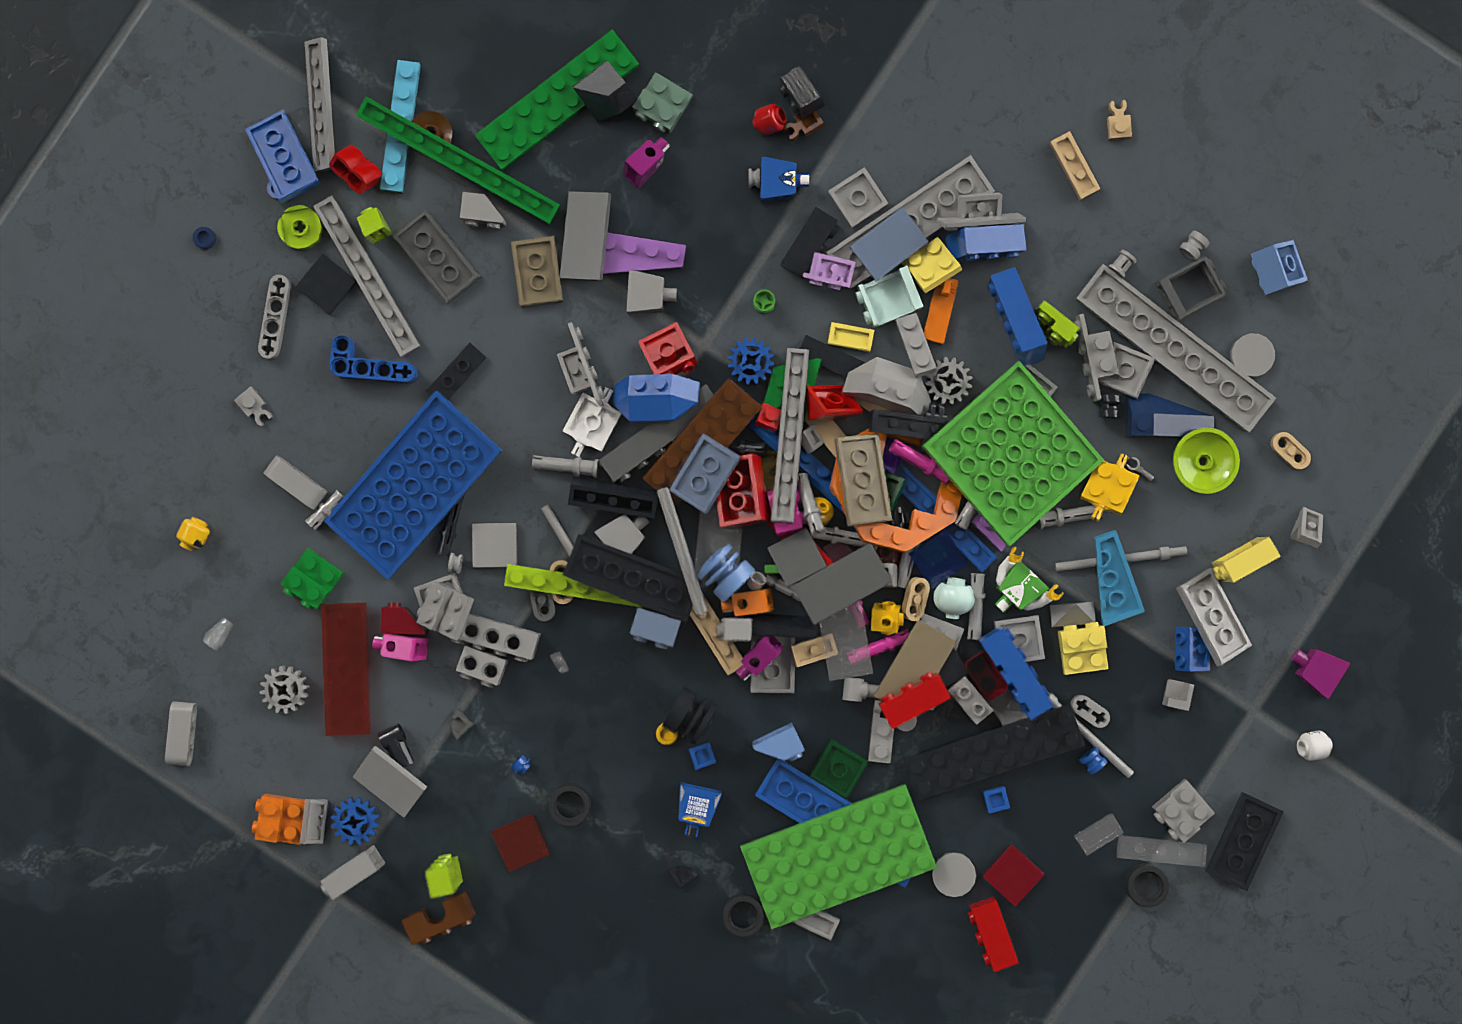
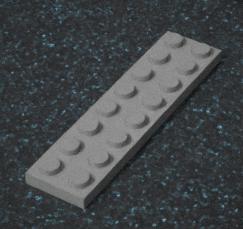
(924, 206)

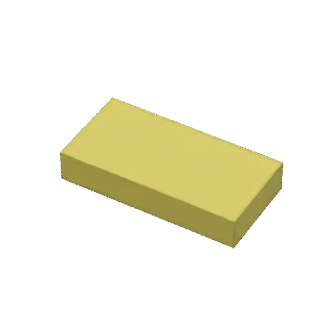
(850, 337)

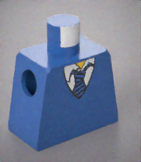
(780, 179)

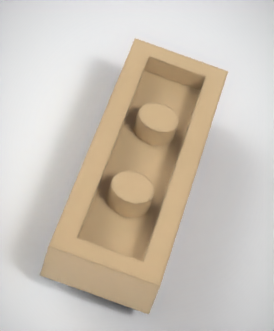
(1074, 165)

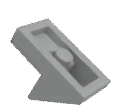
(1308, 528)

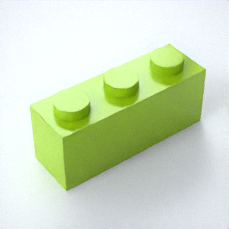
(444, 875)

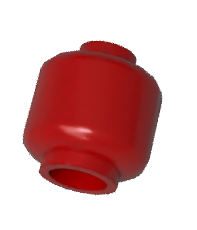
(769, 119)

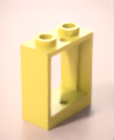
(1245, 559)

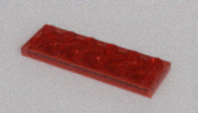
(345, 669)

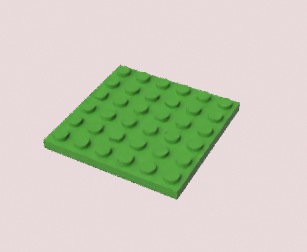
(1013, 453)

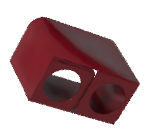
(988, 663)

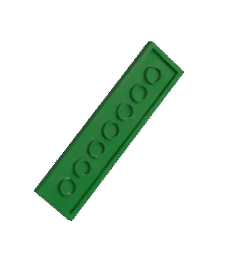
(550, 103)

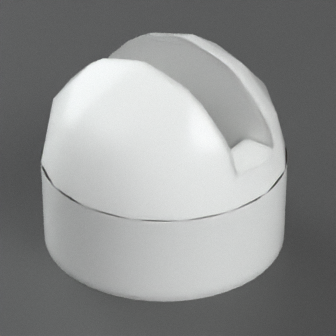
(756, 581)

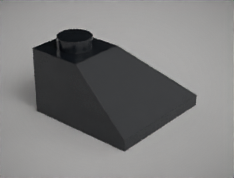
(604, 92)

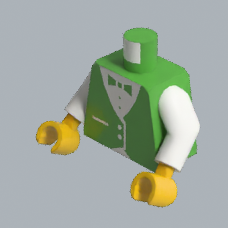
(1021, 586)

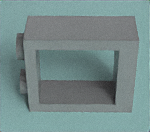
(352, 872)

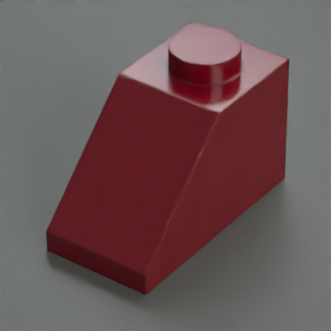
(400, 620)

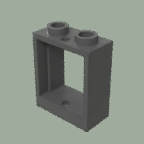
(1170, 297)

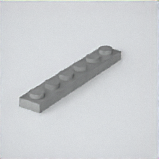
(319, 103)

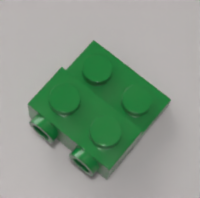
(312, 579)

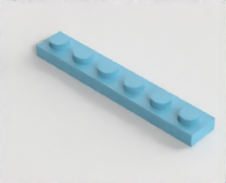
(403, 104)

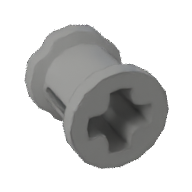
(1122, 263)

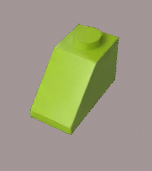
(373, 225)

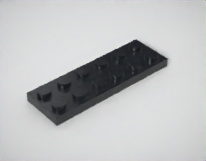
(629, 577)

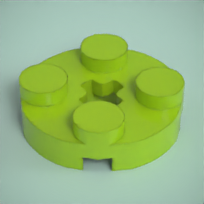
(311, 234)

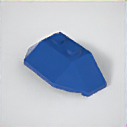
(655, 397)

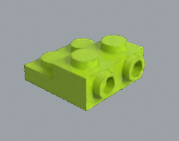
(1060, 329)

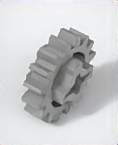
(961, 384)
(292, 695)

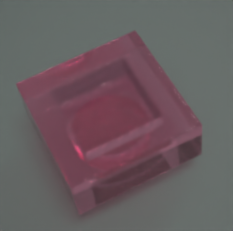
(837, 551)

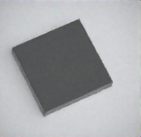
(797, 557)

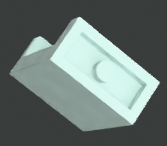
(889, 297)

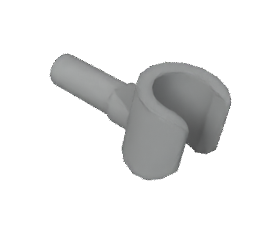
(1139, 469)

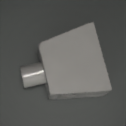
(647, 293)
(623, 533)

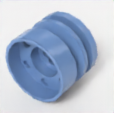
(725, 572)

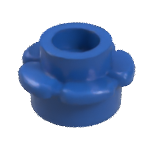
(520, 765)

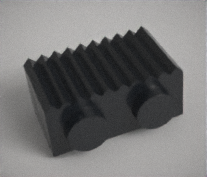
(801, 92)

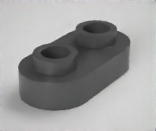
(539, 600)

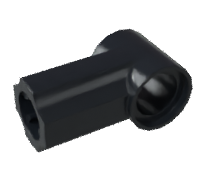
(394, 742)

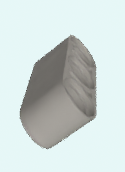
(295, 482)
(181, 733)

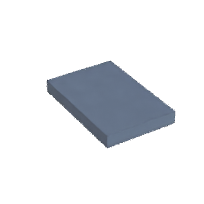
(889, 244)
(705, 473)

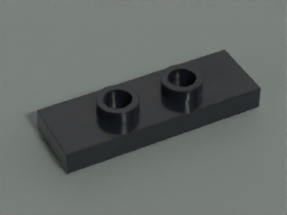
(457, 372)

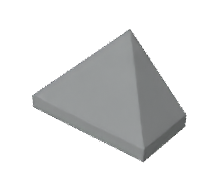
(1072, 614)

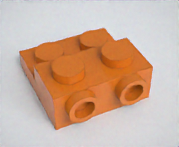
(278, 819)

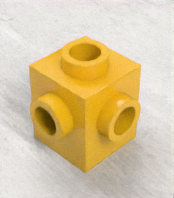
(886, 617)

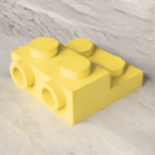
(1083, 648)

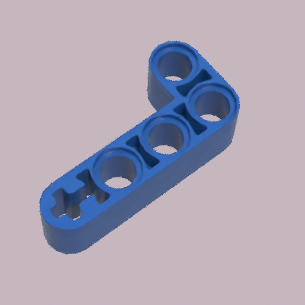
(374, 366)

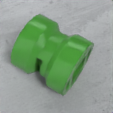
(763, 298)

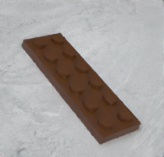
(719, 419)

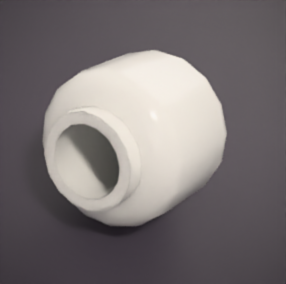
(1314, 745)

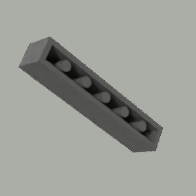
(649, 442)

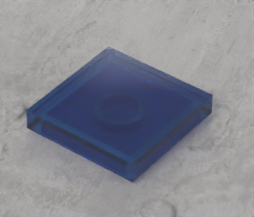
(938, 558)

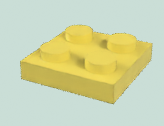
(932, 265)

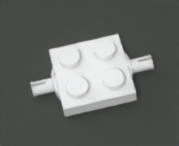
(590, 423)

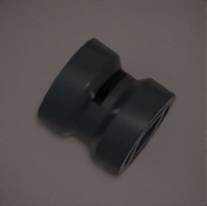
(1110, 411)

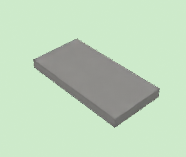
(1214, 617)

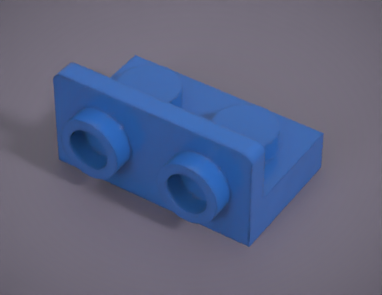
(1190, 650)

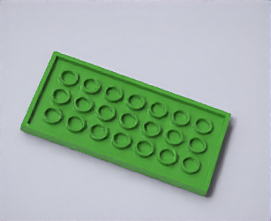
(838, 856)

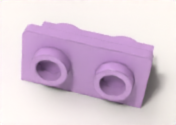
(832, 270)

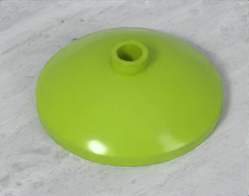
(1220, 457)

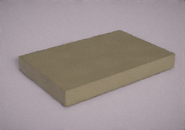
(537, 271)

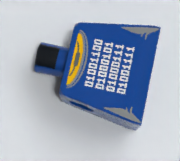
(697, 806)

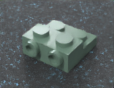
(662, 103)

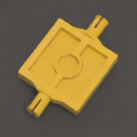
(1110, 487)

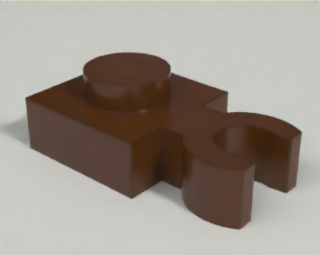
(806, 126)

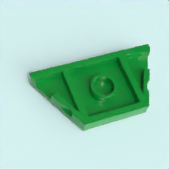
(775, 389)

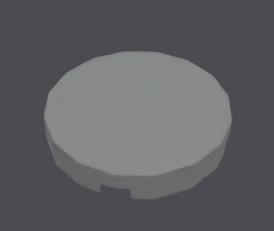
(1252, 354)
(954, 874)

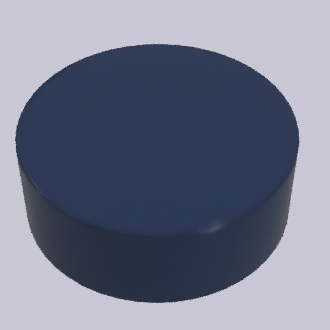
(204, 238)

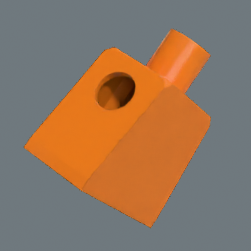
(757, 602)

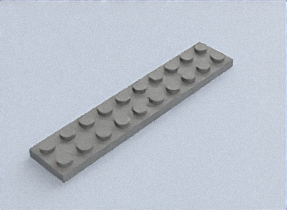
(1175, 348)

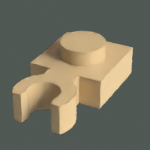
(1119, 124)

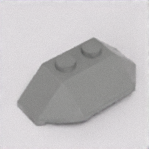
(888, 386)

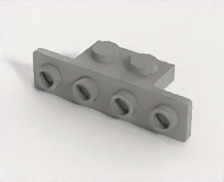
(980, 210)
(1097, 355)
(577, 369)

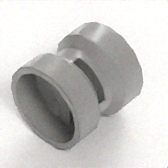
(1194, 245)

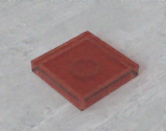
(520, 842)

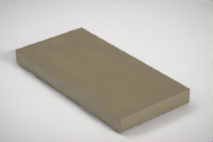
(863, 479)
(922, 652)

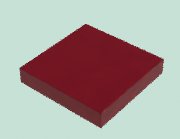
(1013, 874)

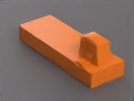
(940, 311)

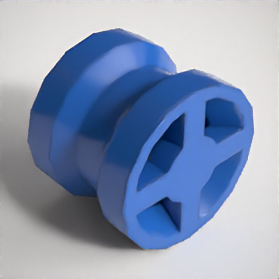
(1093, 760)

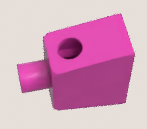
(402, 646)

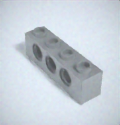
(527, 638)

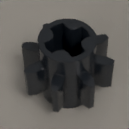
(899, 518)

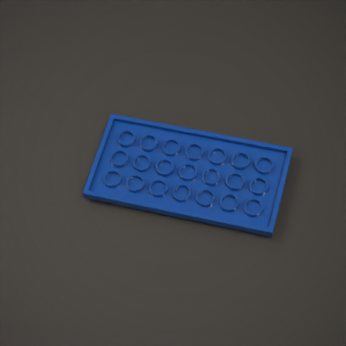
(413, 485)

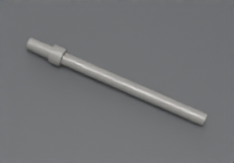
(1163, 553)
(1095, 742)

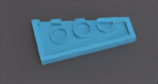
(1115, 581)

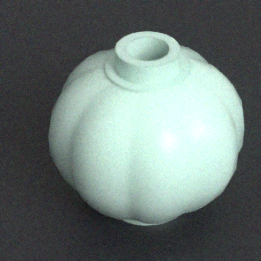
(954, 597)

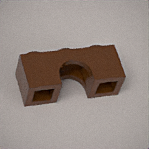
(422, 927)

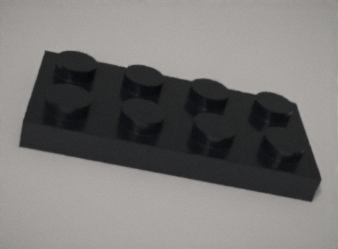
(1244, 841)

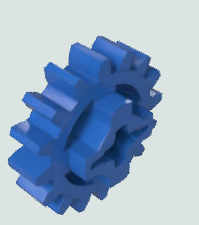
(757, 369)
(354, 812)

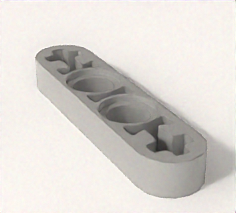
(278, 317)

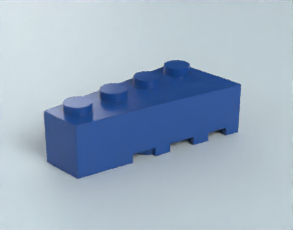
(1018, 317)
(1018, 676)

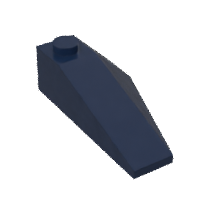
(1162, 418)

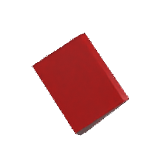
(830, 403)

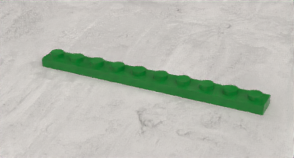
(457, 160)

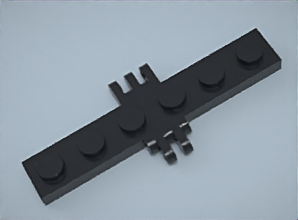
(909, 425)

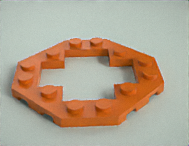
(921, 524)

